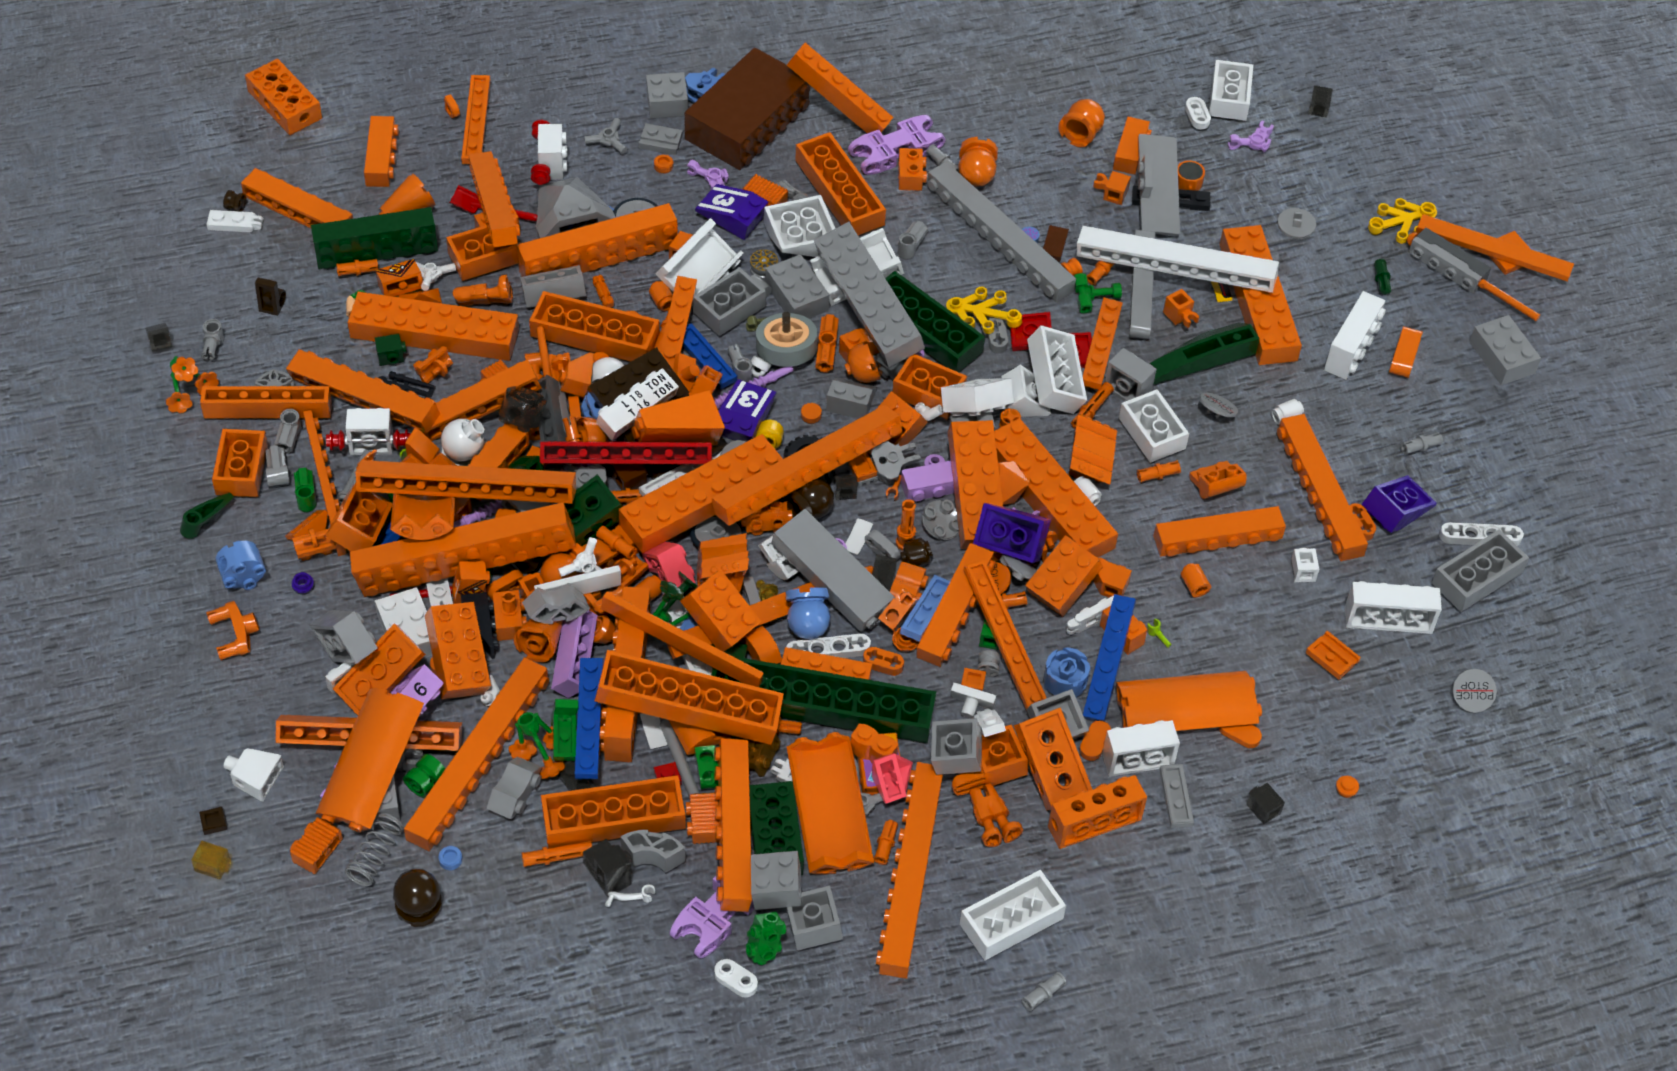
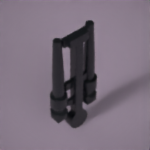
(406, 380)

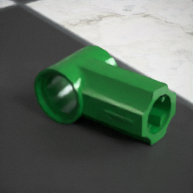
(305, 490)

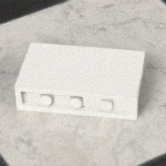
(880, 251)
(700, 258)

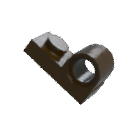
(269, 296)

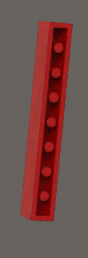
(625, 452)

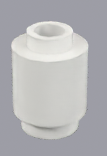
(1287, 409)
(1089, 489)

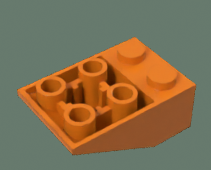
(911, 420)

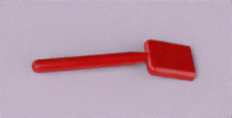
(470, 202)

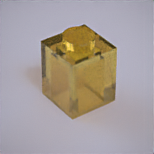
(211, 860)

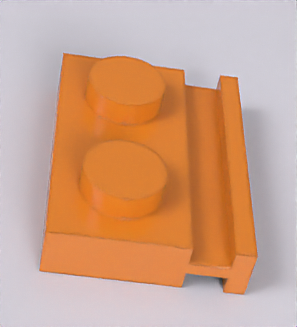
(1333, 655)

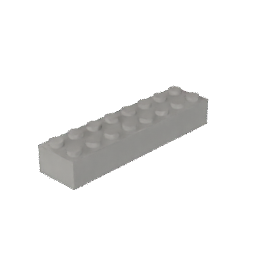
(869, 294)

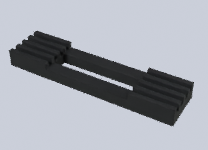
(1198, 199)

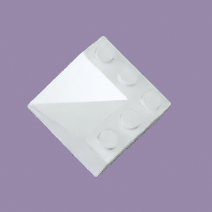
(797, 224)

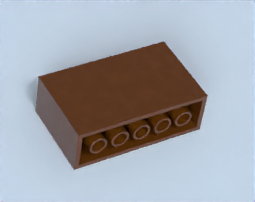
(746, 109)

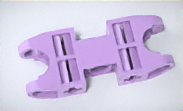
(885, 149)
(706, 922)

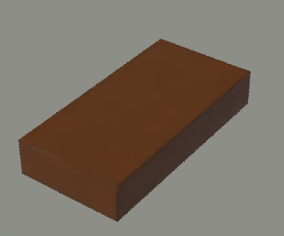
(1055, 241)

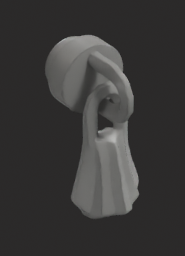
(791, 190)

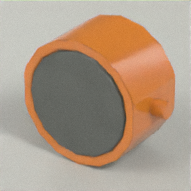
(1190, 175)

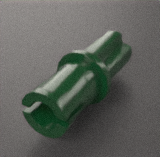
(1382, 276)

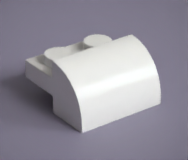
(777, 561)

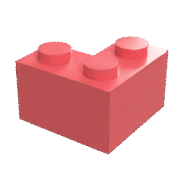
(667, 561)

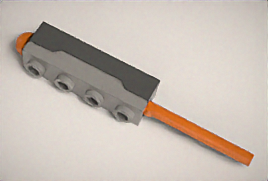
(1458, 266)
(551, 425)

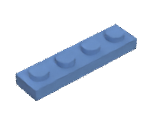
(923, 611)

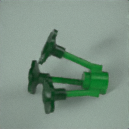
(672, 594)

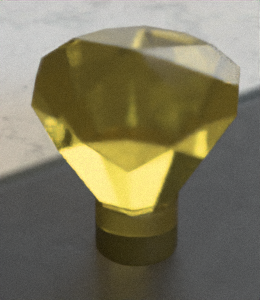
(766, 590)

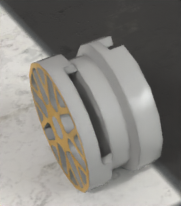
(759, 263)

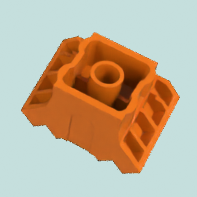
(1093, 450)
(726, 554)

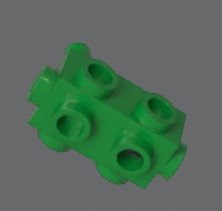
(765, 937)

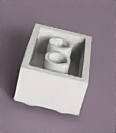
(1231, 90)
(977, 396)
(1153, 425)
(407, 612)
(1140, 748)

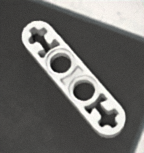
(1480, 531)
(828, 642)

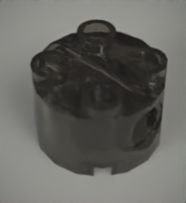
(522, 408)

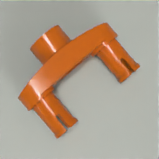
(242, 626)

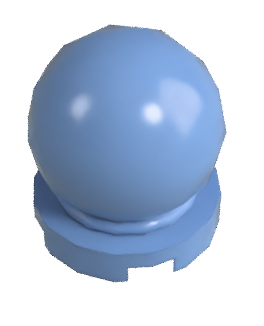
(808, 613)

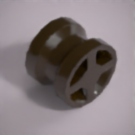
(234, 201)

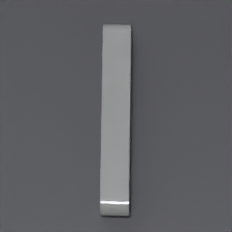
(1141, 297)

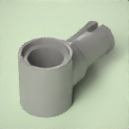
(212, 338)
(741, 365)

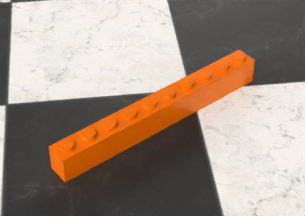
(806, 465)
(466, 481)
(476, 755)
(911, 872)

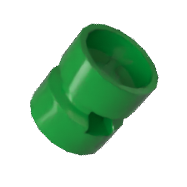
(424, 776)

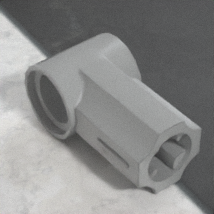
(911, 239)
(288, 431)
(276, 470)

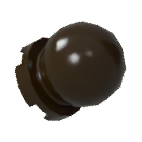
(814, 497)
(417, 897)

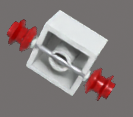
(550, 152)
(368, 431)

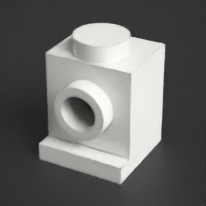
(1305, 565)

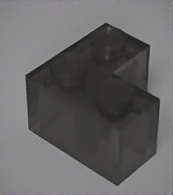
(609, 866)

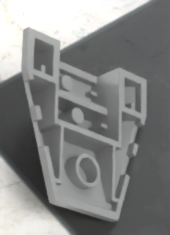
(567, 204)

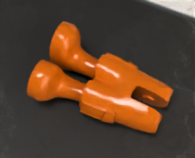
(480, 294)
(992, 809)

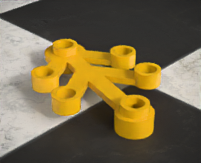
(1377, 224)
(961, 306)

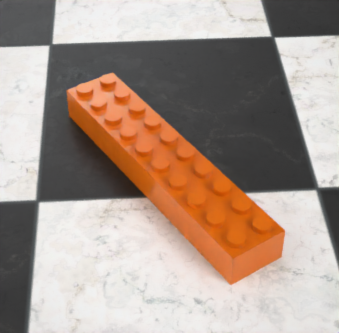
(488, 541)

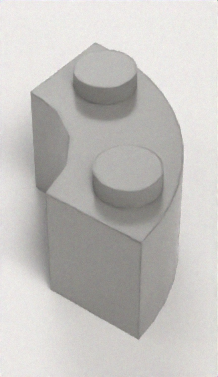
(555, 605)
(514, 787)
(653, 849)

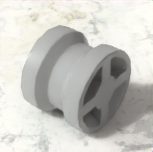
(989, 662)

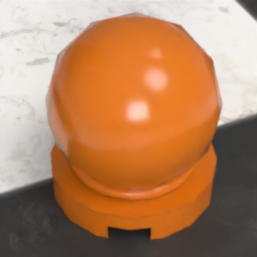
(1082, 122)
(978, 161)
(550, 566)

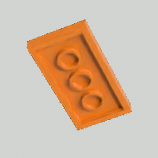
(381, 668)

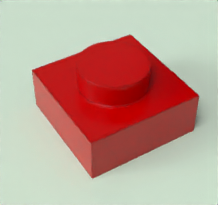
(667, 770)

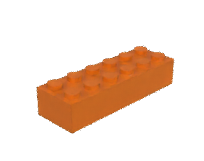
(840, 183)
(594, 327)
(973, 473)
(613, 811)

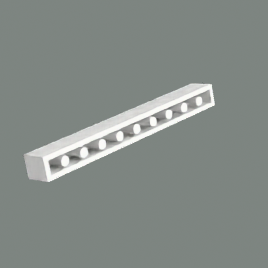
(1177, 259)

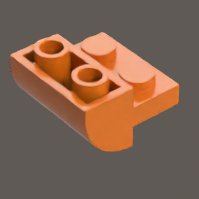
(1218, 479)
(694, 736)

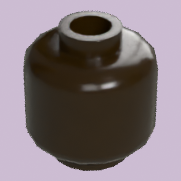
(917, 552)

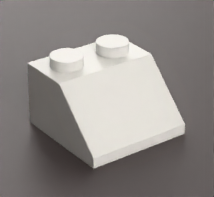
(1025, 393)

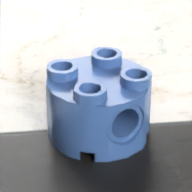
(240, 565)
(1066, 671)

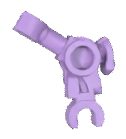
(1255, 141)
(712, 175)

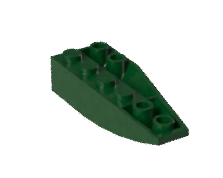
(1207, 351)

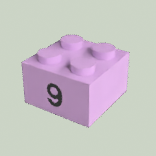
(420, 685)

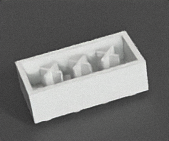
(1355, 335)
(1057, 370)
(1392, 607)
(1012, 914)

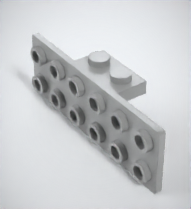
(1158, 184)

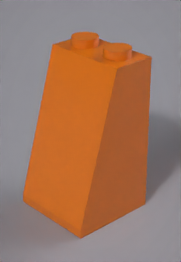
(680, 420)

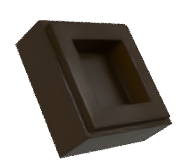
(213, 820)

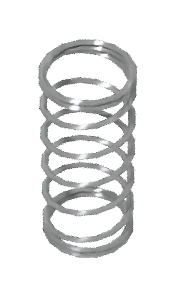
(361, 870)

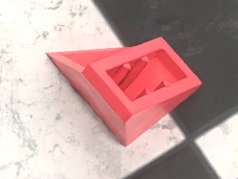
(891, 776)

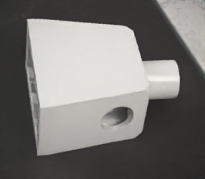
(254, 771)

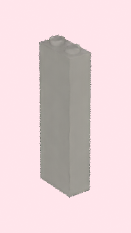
(832, 567)

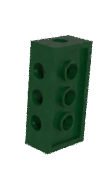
(592, 508)
(774, 819)

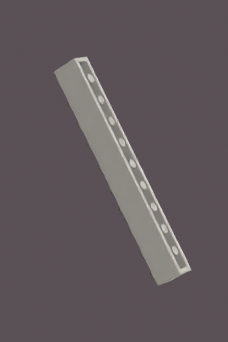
(1001, 232)

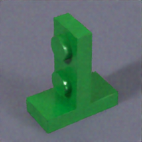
(564, 729)

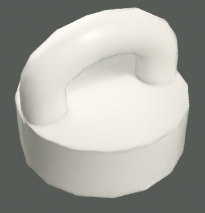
(760, 363)

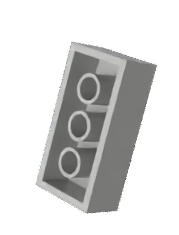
(1480, 570)

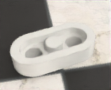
(1197, 113)
(734, 978)

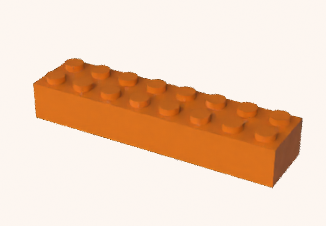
(601, 242)
(1262, 309)
(434, 325)
(1054, 491)
(689, 498)
(689, 697)
(620, 724)

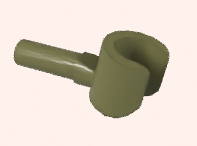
(752, 323)

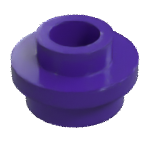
(301, 578)

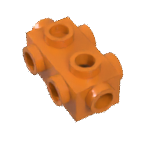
(768, 518)

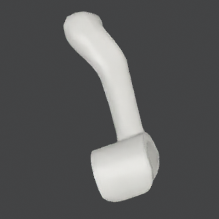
(631, 896)

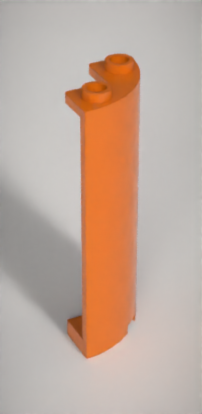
(423, 515)
(1190, 700)
(369, 759)
(829, 804)

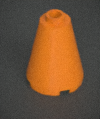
(408, 196)
(538, 639)

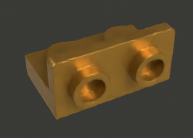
(761, 754)

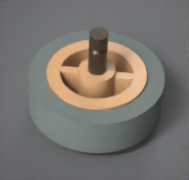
(786, 339)

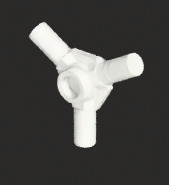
(431, 272)
(584, 561)

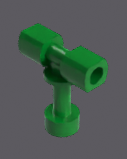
(1087, 292)

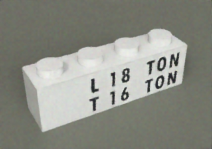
(622, 413)

